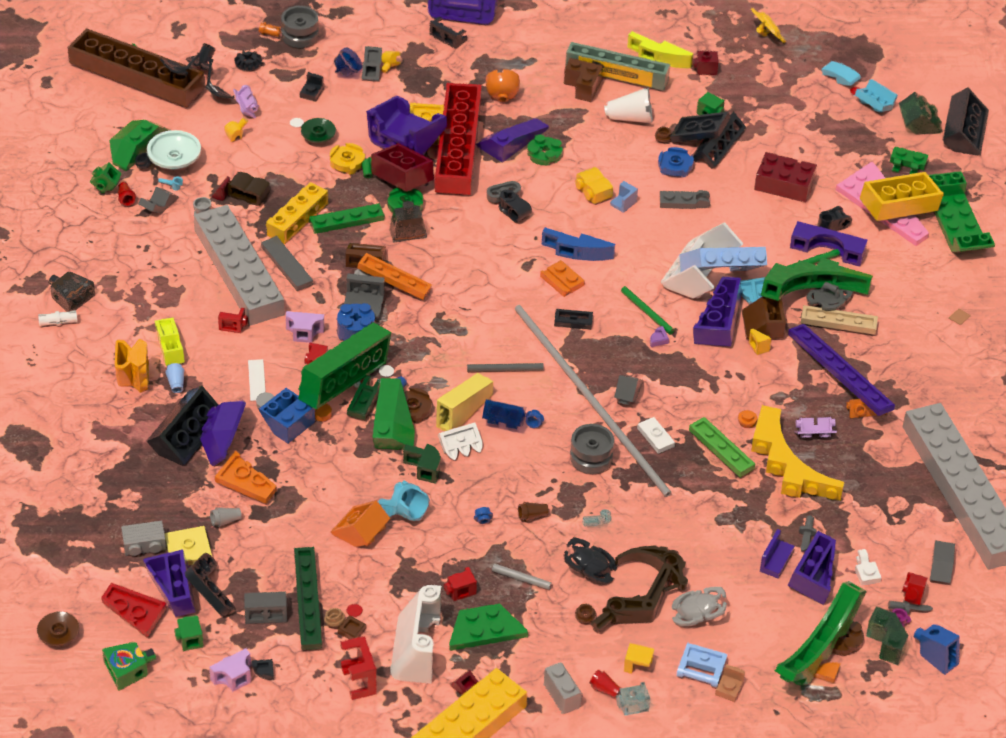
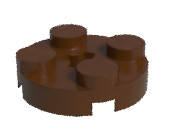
(423, 404)
(850, 643)

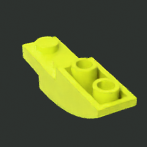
(659, 52)

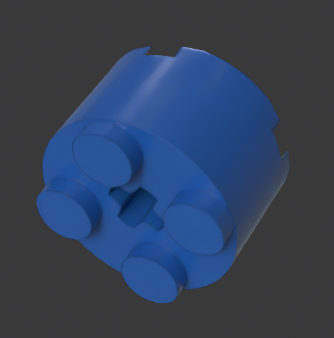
(353, 318)

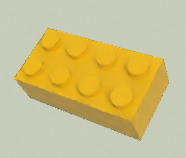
(901, 196)

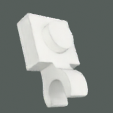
(866, 572)

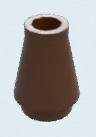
(529, 511)

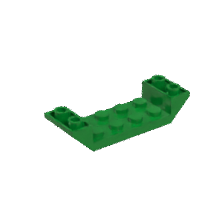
(956, 215)

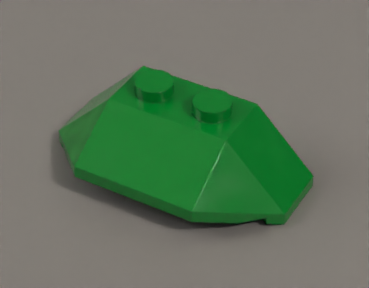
(133, 141)

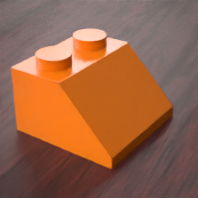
(361, 524)

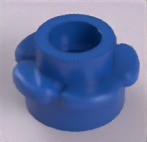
(531, 421)
(483, 515)

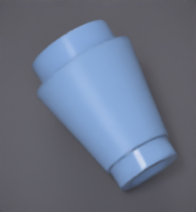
(175, 376)

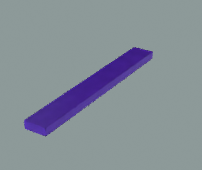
(841, 369)

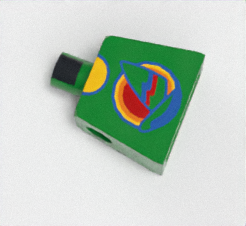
(127, 663)

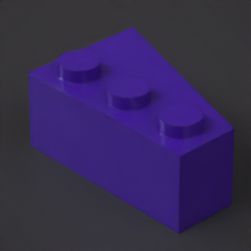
(814, 570)
(169, 577)

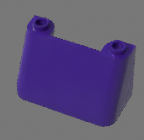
(464, 10)
(394, 124)

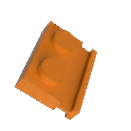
(562, 278)

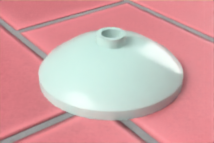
(174, 149)

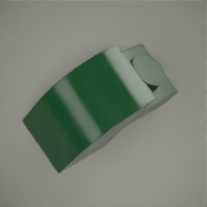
(425, 459)

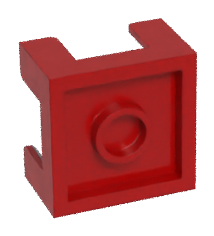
(360, 667)

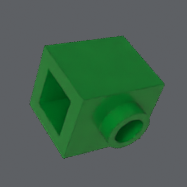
(710, 104)
(189, 633)

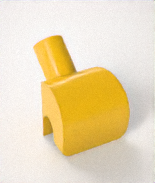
(389, 60)
(235, 129)

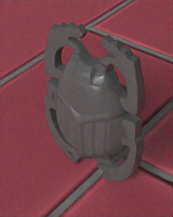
(828, 297)

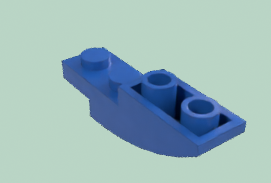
(581, 248)

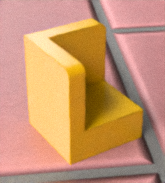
(638, 655)

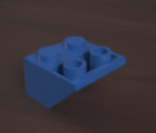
(287, 415)

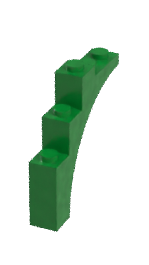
(805, 275)
(835, 623)

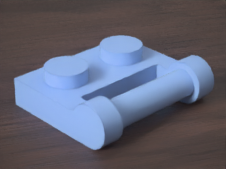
(702, 659)

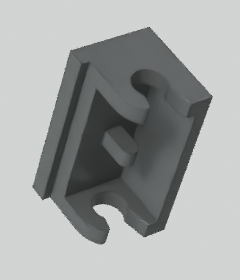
(265, 607)

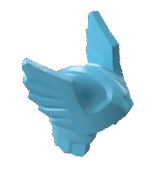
(406, 501)

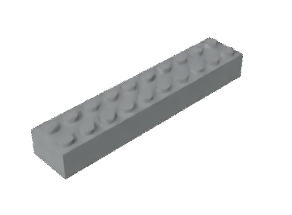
(960, 480)

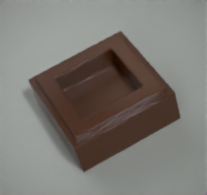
(351, 628)

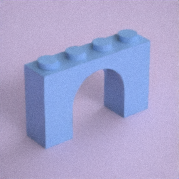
(734, 257)

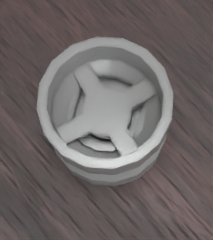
(201, 204)

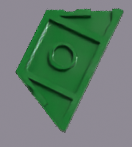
(485, 626)

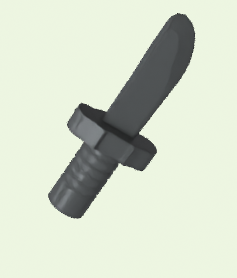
(807, 532)
(906, 606)

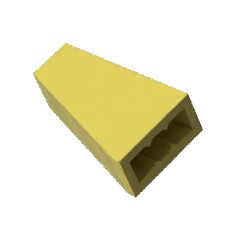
(462, 402)

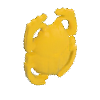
(769, 23)

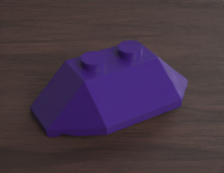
(220, 429)

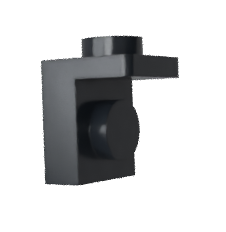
(313, 87)

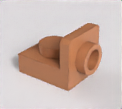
(730, 683)

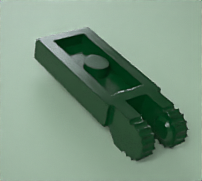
(364, 399)

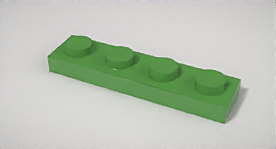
(722, 447)

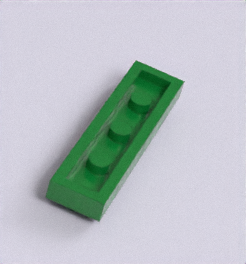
(346, 218)

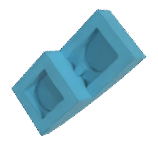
(843, 73)

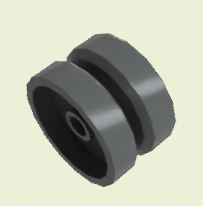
(300, 26)
(592, 448)

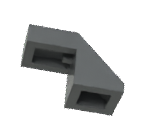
(372, 63)
(160, 200)
(942, 561)

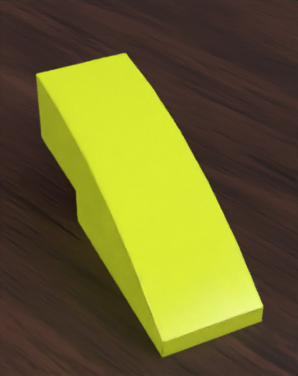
(169, 341)

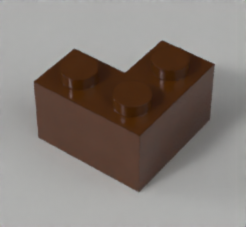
(584, 77)

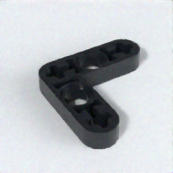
(198, 576)

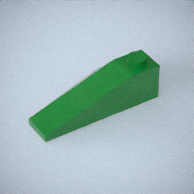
(392, 419)

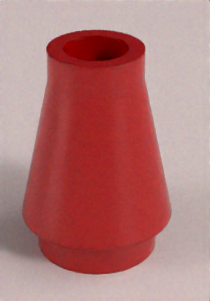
(125, 194)
(604, 683)

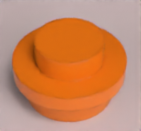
(747, 418)

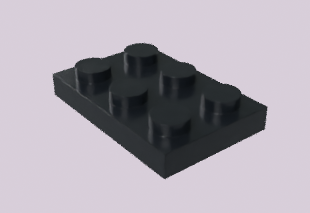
(700, 127)

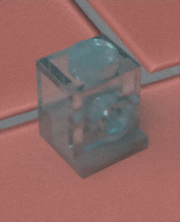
(633, 699)

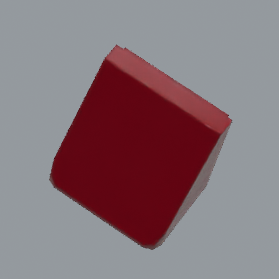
(222, 190)
(464, 682)

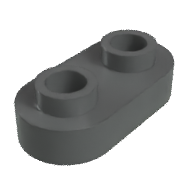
(493, 192)

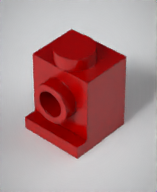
(315, 351)
(461, 585)
(914, 588)

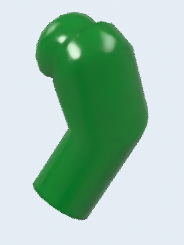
(367, 168)

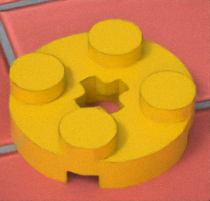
(339, 158)

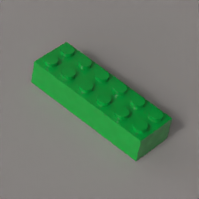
(344, 365)

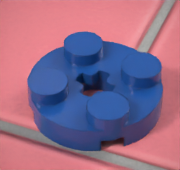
(680, 168)

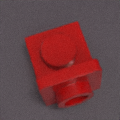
(232, 322)

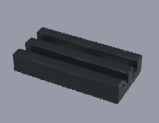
(573, 319)

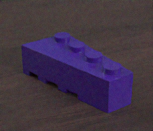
(719, 318)

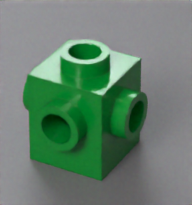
(105, 177)

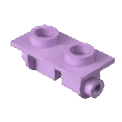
(246, 101)
(807, 427)

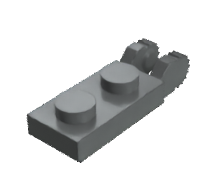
(684, 199)

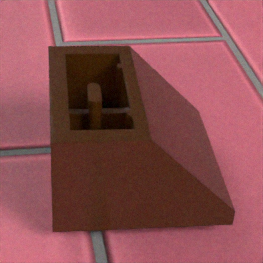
(765, 316)

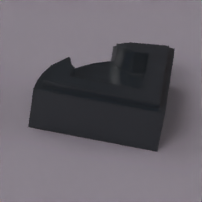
(263, 668)

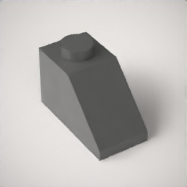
(628, 389)

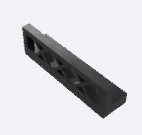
(710, 145)

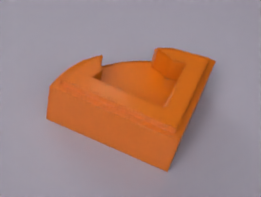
(827, 671)

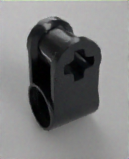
(514, 206)
(834, 219)

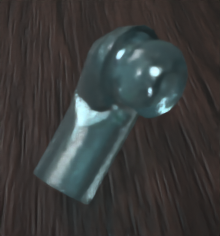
(603, 518)

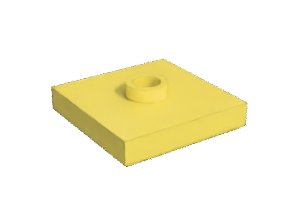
(192, 541)

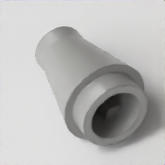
(223, 516)

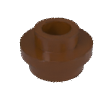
(663, 134)
(585, 613)

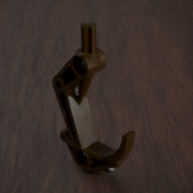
(644, 608)

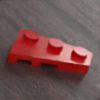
(134, 607)

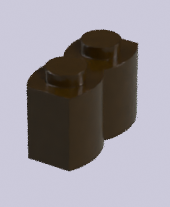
(248, 188)

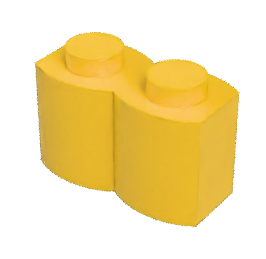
(594, 185)

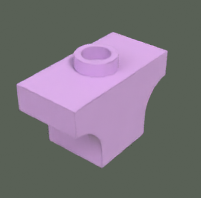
(304, 325)
(232, 670)

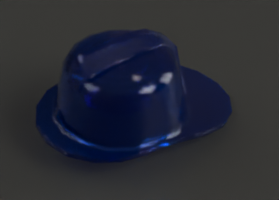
(347, 62)

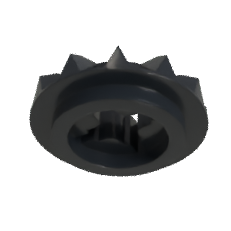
(248, 64)

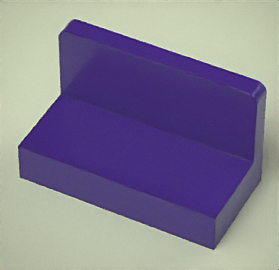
(776, 556)

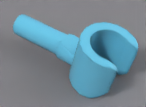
(176, 183)

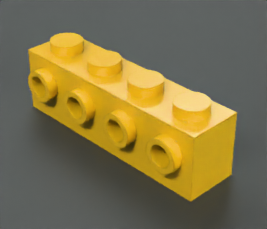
(296, 212)

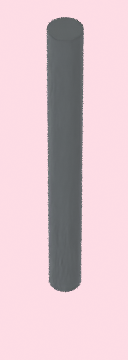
(505, 367)

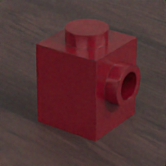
(706, 62)

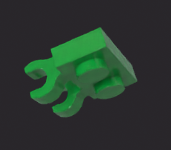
(908, 158)

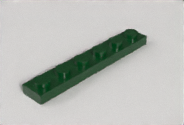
(307, 598)

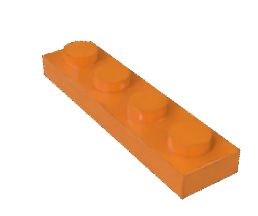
(394, 276)

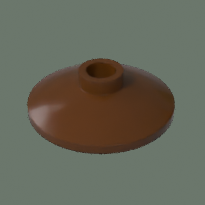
(58, 628)

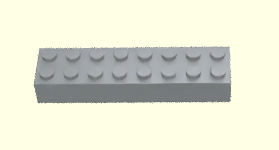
(239, 264)

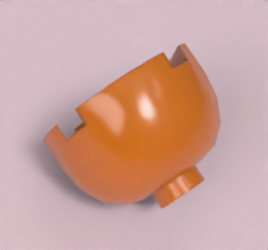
(502, 85)

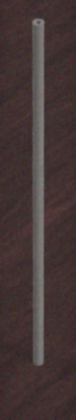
(593, 401)

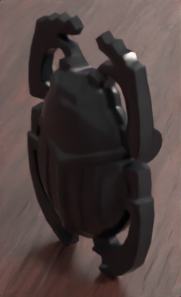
(590, 561)

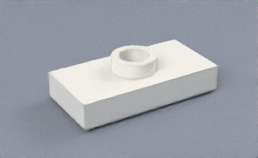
(656, 435)

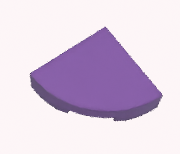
(659, 337)

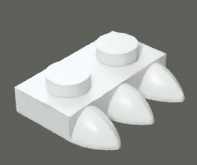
(460, 439)

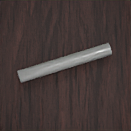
(521, 576)

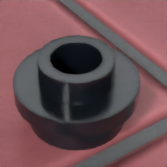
(143, 161)

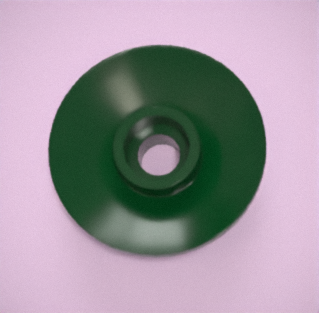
(318, 130)

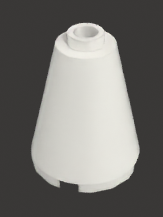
(631, 107)

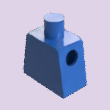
(939, 647)

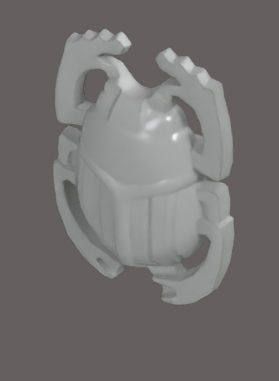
(698, 606)

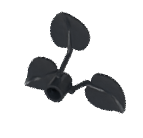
(200, 60)

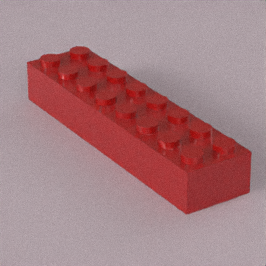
(459, 139)

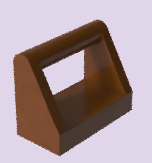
(355, 253)

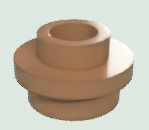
(334, 617)

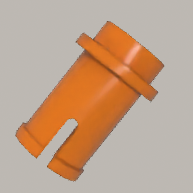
(265, 28)

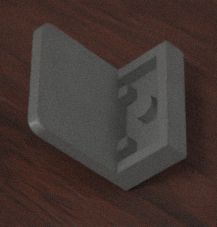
(366, 290)

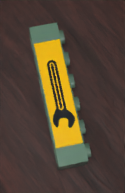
(622, 66)

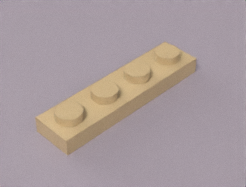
(839, 319)

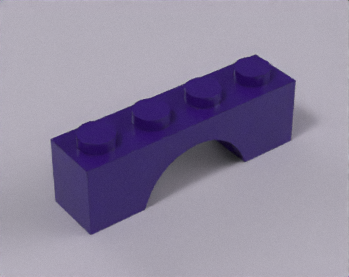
(808, 236)

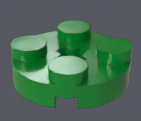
(552, 146)
(397, 195)

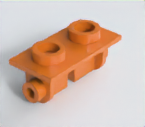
(859, 409)

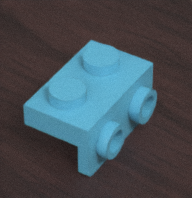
(877, 96)

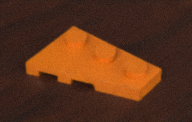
(244, 479)

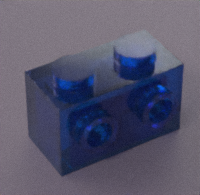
(503, 412)

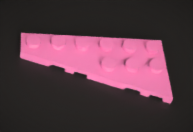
(907, 226)

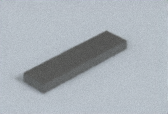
(287, 263)

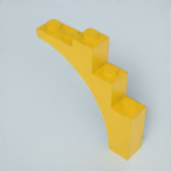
(783, 462)

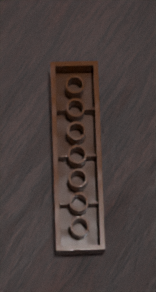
(134, 67)

